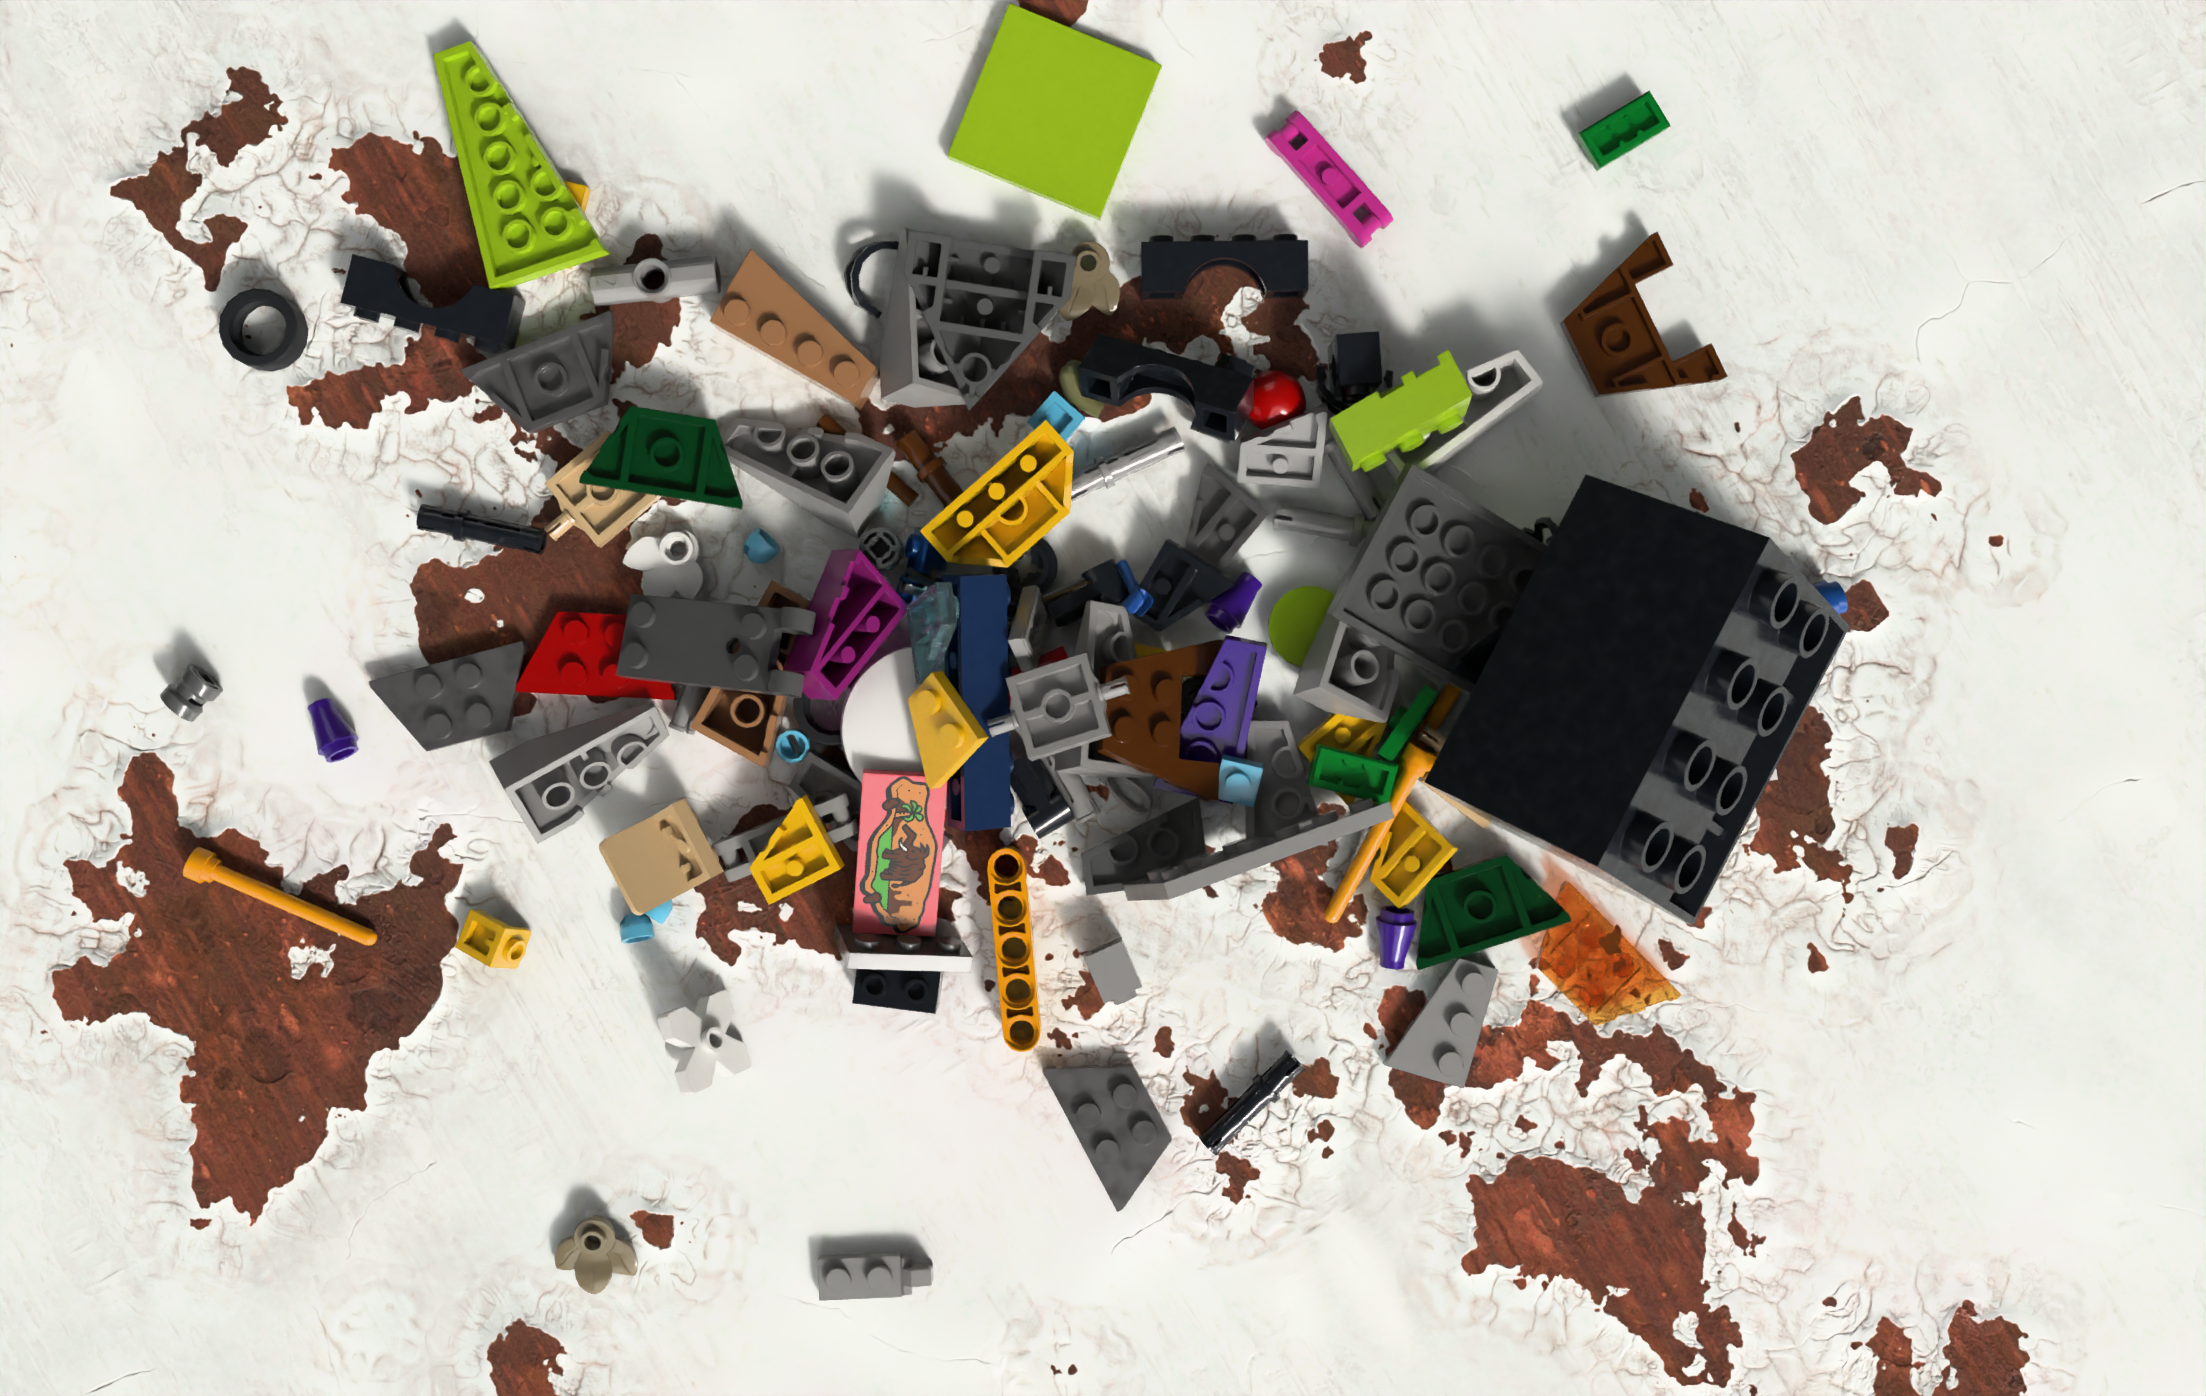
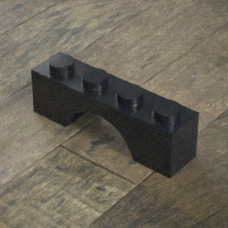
(1274, 265)
(482, 315)
(1123, 370)

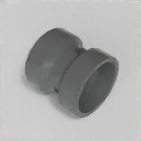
(888, 550)
(191, 692)

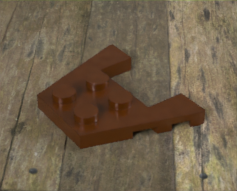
(1619, 341)
(1149, 718)

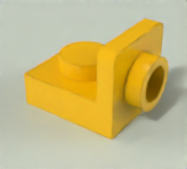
(492, 940)

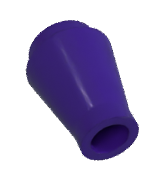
(1231, 607)
(332, 733)
(1395, 934)

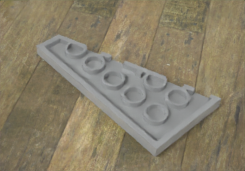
(1245, 855)

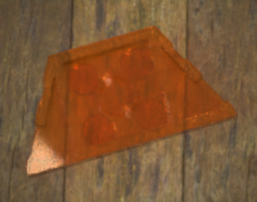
(1597, 964)

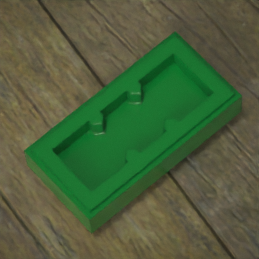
(1623, 131)
(1405, 722)
(1351, 773)

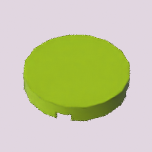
(1296, 621)

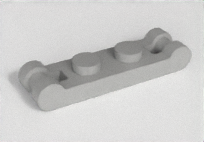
(757, 838)

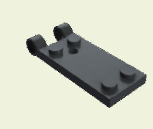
(693, 638)

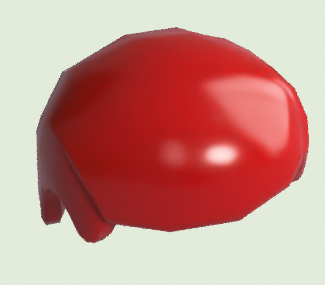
(1276, 398)

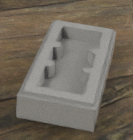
(1029, 628)

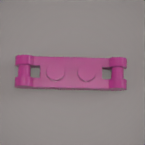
(1329, 178)

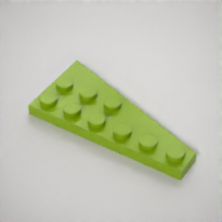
(515, 194)

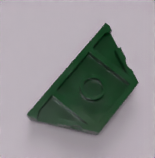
(666, 458)
(1482, 909)

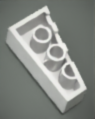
(1497, 392)

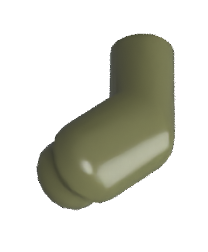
(1071, 390)

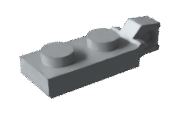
(870, 1275)

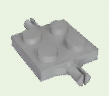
(1058, 706)

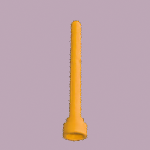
(1415, 764)
(205, 866)

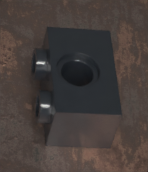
(1354, 365)
(899, 989)

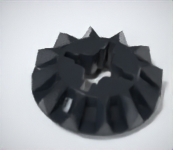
(1041, 556)

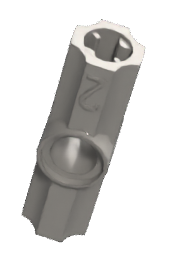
(629, 282)

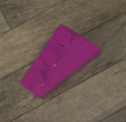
(852, 620)

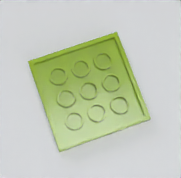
(1054, 111)

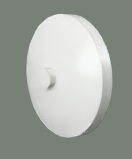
(877, 717)

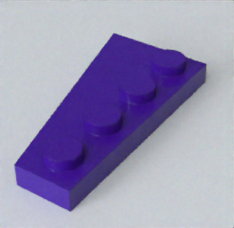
(1223, 706)

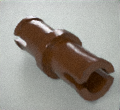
(929, 467)

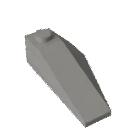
(910, 358)
(824, 473)
(1107, 640)
(1348, 672)
(565, 770)

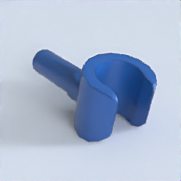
(1139, 599)

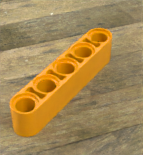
(1014, 968)

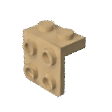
(660, 857)

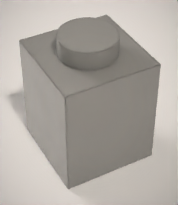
(1113, 972)

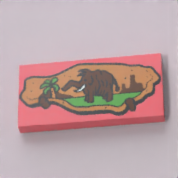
(898, 854)

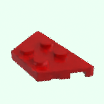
(582, 659)

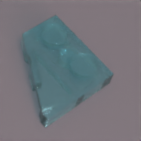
(931, 626)

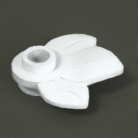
(664, 570)

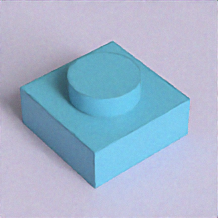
(1059, 414)
(1239, 780)

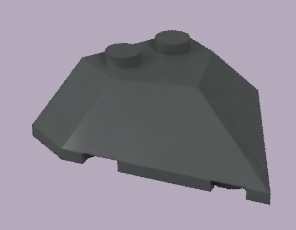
(984, 302)

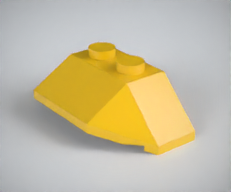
(1008, 504)

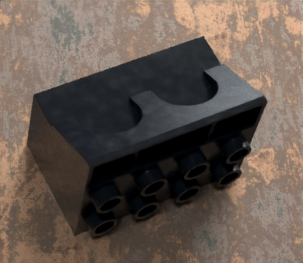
(1641, 694)

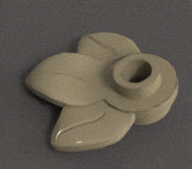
(1091, 287)
(596, 1259)

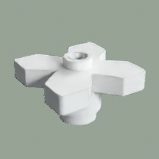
(700, 1043)

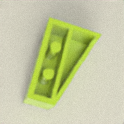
(1402, 415)

